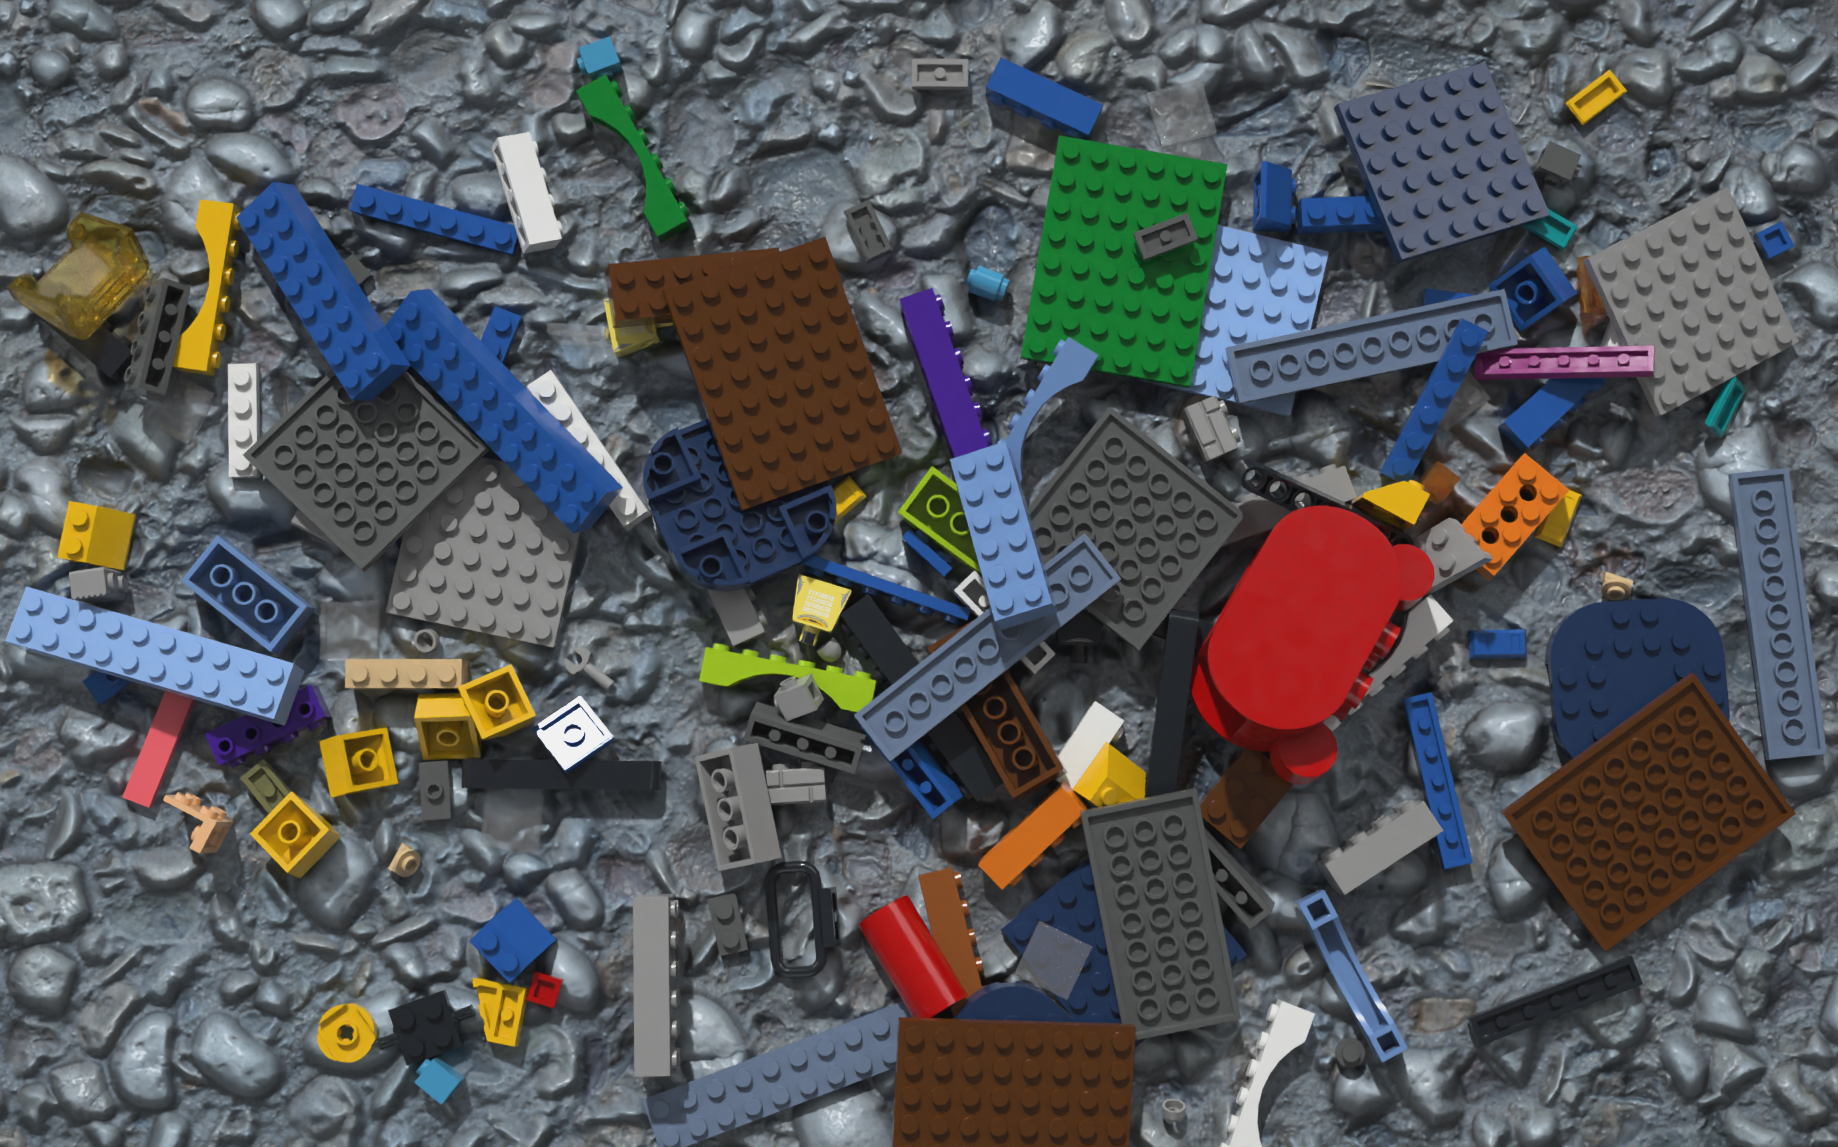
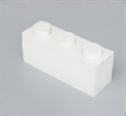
(1088, 738)

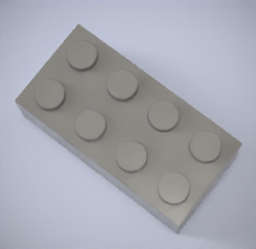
(738, 807)
(1379, 846)

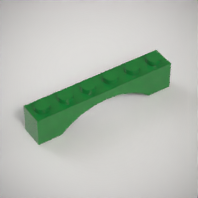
(607, 110)

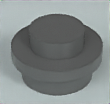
(1350, 1052)

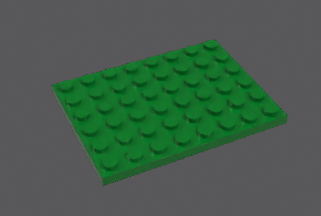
(1092, 275)

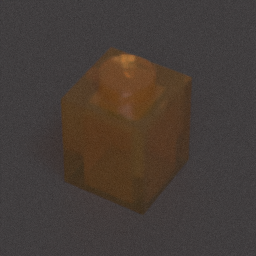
(1438, 482)

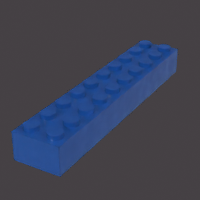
(502, 411)

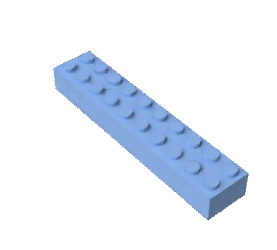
(155, 655)

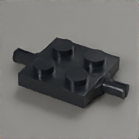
(426, 1027)

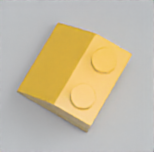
(1395, 503)
(96, 536)
(497, 703)
(446, 728)
(358, 762)
(1111, 779)
(295, 835)

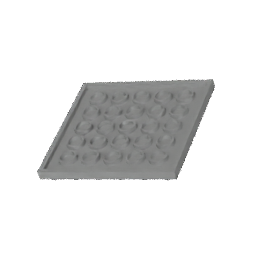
(1695, 296)
(487, 560)

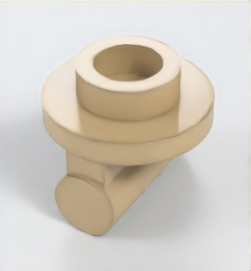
(1616, 587)
(405, 861)

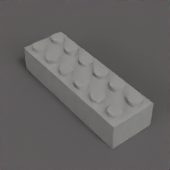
(654, 985)

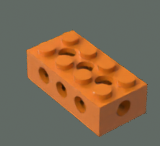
(1526, 515)

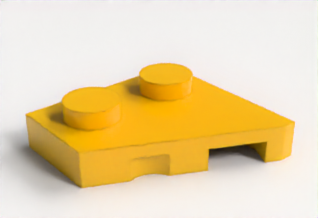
(502, 1009)

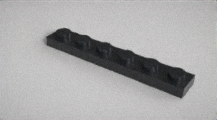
(1554, 1000)

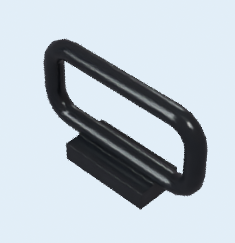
(824, 919)

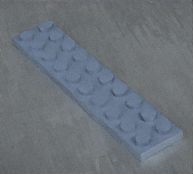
(1364, 347)
(1777, 614)
(981, 654)
(776, 1079)

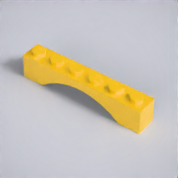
(200, 343)

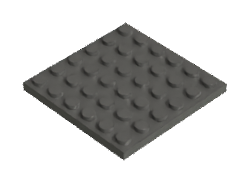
(363, 464)
(1144, 517)

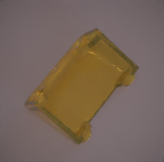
(88, 279)

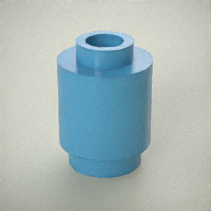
(987, 283)

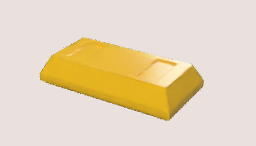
(1596, 97)
(847, 497)
(1558, 521)

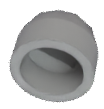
(423, 643)
(830, 650)
(1173, 1110)

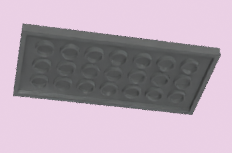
(1160, 913)

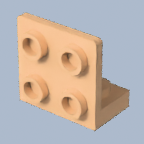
(215, 825)

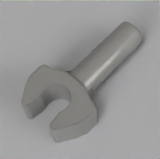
(588, 668)

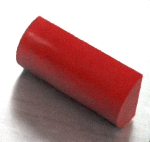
(912, 959)

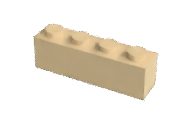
(405, 674)

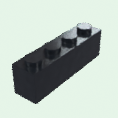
(103, 349)

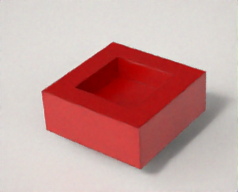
(545, 989)

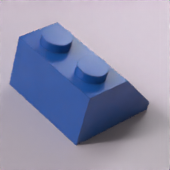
(1273, 198)
(1534, 288)
(513, 940)

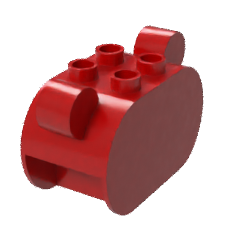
(1300, 634)

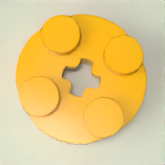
(330, 1029)

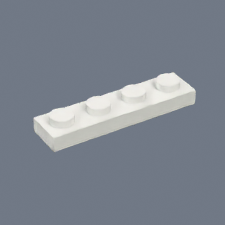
(243, 417)

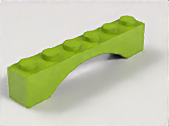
(729, 668)

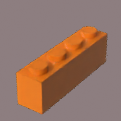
(1033, 835)

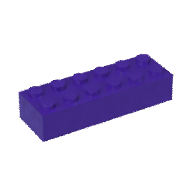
(943, 374)

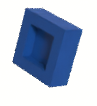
(1773, 240)

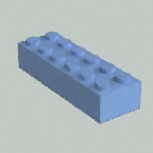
(1003, 536)

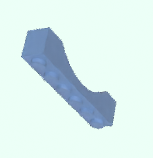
(1070, 366)
(1349, 975)

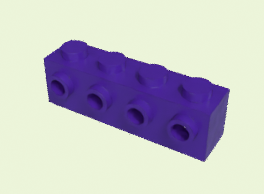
(254, 735)

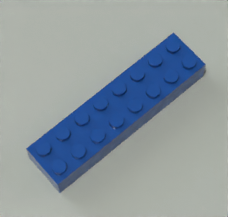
(323, 291)

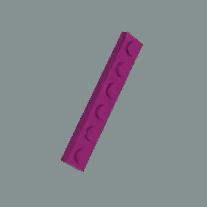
(1566, 362)

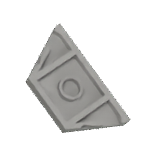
(1451, 552)

